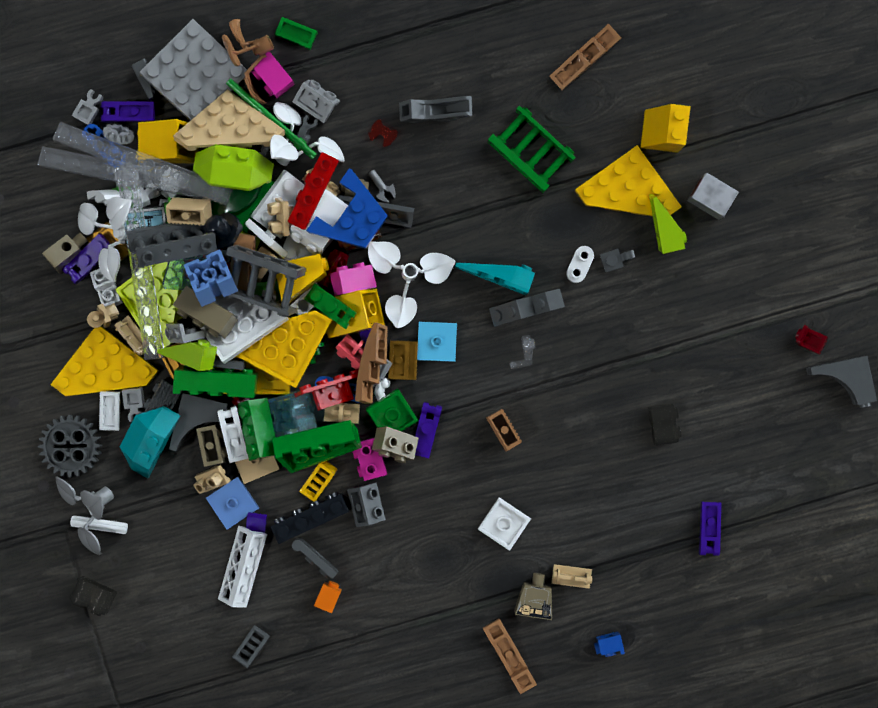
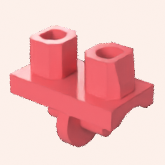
(352, 350)

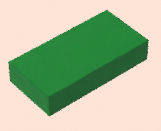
(296, 33)

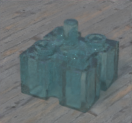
(292, 414)

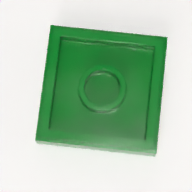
(392, 412)

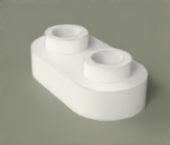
(580, 264)

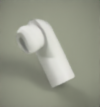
(380, 388)

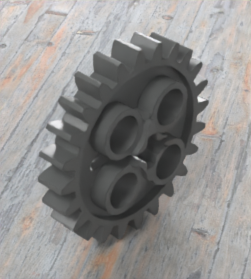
(70, 463)

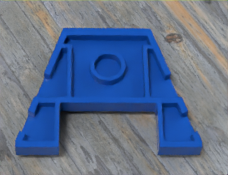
(359, 220)

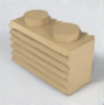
(188, 211)

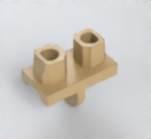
(282, 211)
(102, 316)
(342, 412)
(211, 479)

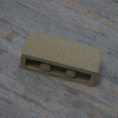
(211, 316)

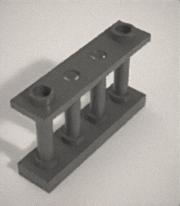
(169, 243)
(274, 266)

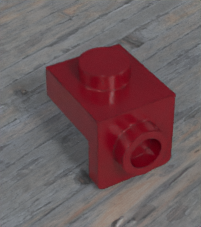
(810, 339)

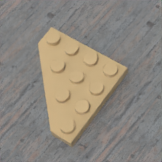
(228, 123)

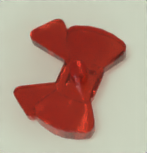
(378, 128)

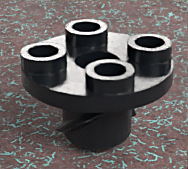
(225, 228)

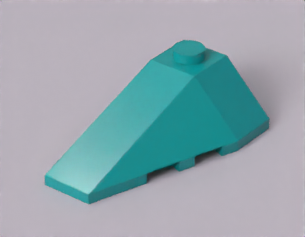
(511, 277)

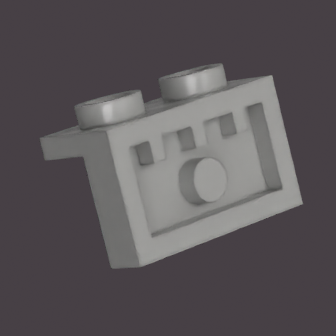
(316, 100)
(178, 334)

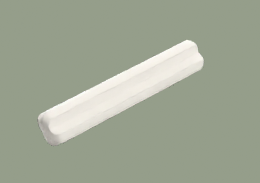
(101, 525)

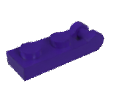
(128, 111)
(86, 259)
(426, 429)
(710, 528)

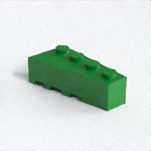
(216, 381)
(316, 445)

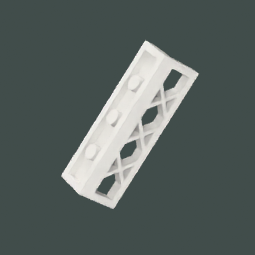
(244, 569)

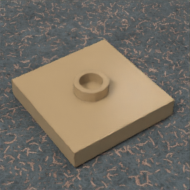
(256, 468)

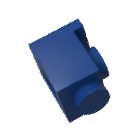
(609, 644)

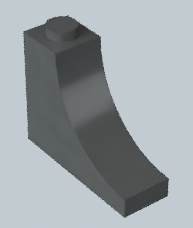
(853, 375)
(194, 412)

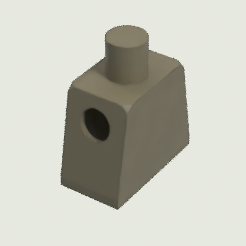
(57, 253)

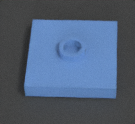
(232, 502)

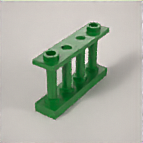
(526, 168)

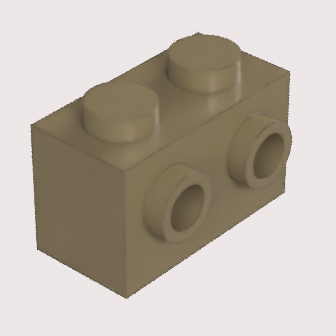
(395, 444)
(211, 445)

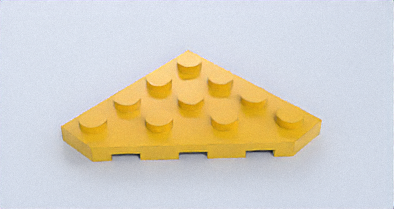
(627, 186)
(289, 347)
(103, 365)

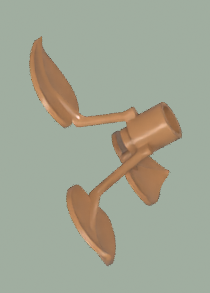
(258, 46)

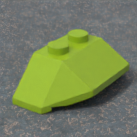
(233, 167)

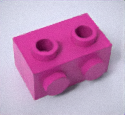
(273, 75)
(353, 279)
(370, 462)

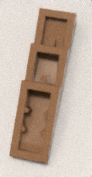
(585, 57)
(373, 356)

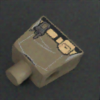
(535, 599)

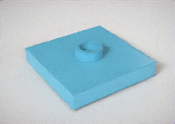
(437, 341)

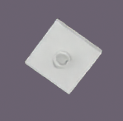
(267, 237)
(504, 523)

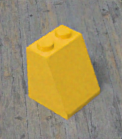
(665, 128)
(158, 141)
(315, 271)
(368, 311)

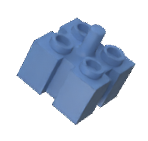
(210, 278)

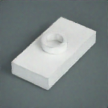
(109, 411)

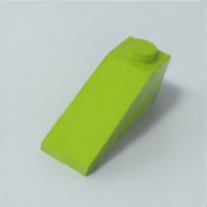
(668, 233)
(196, 355)

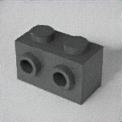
(367, 504)

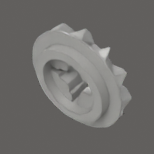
(118, 134)

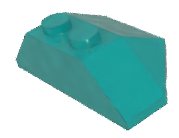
(148, 438)

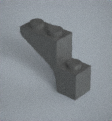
(435, 110)
(526, 307)

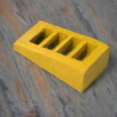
(328, 467)

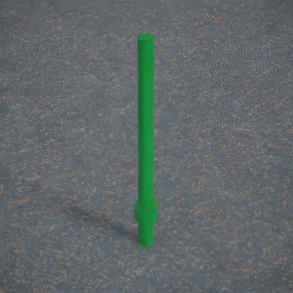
(299, 143)

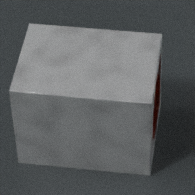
(713, 196)

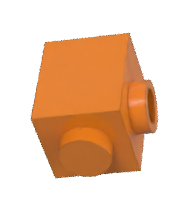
(328, 596)

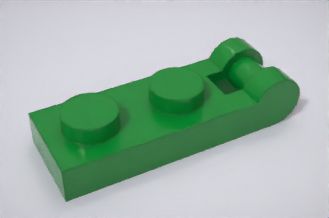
(330, 305)

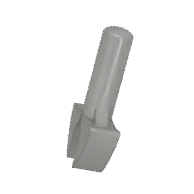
(382, 187)

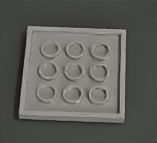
(192, 70)

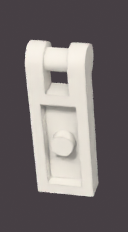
(232, 435)

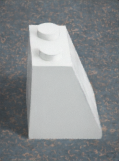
(329, 210)

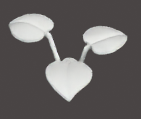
(286, 152)
(117, 212)
(435, 269)

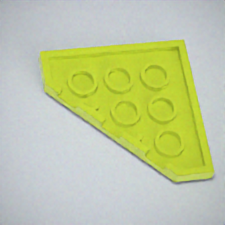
(164, 297)

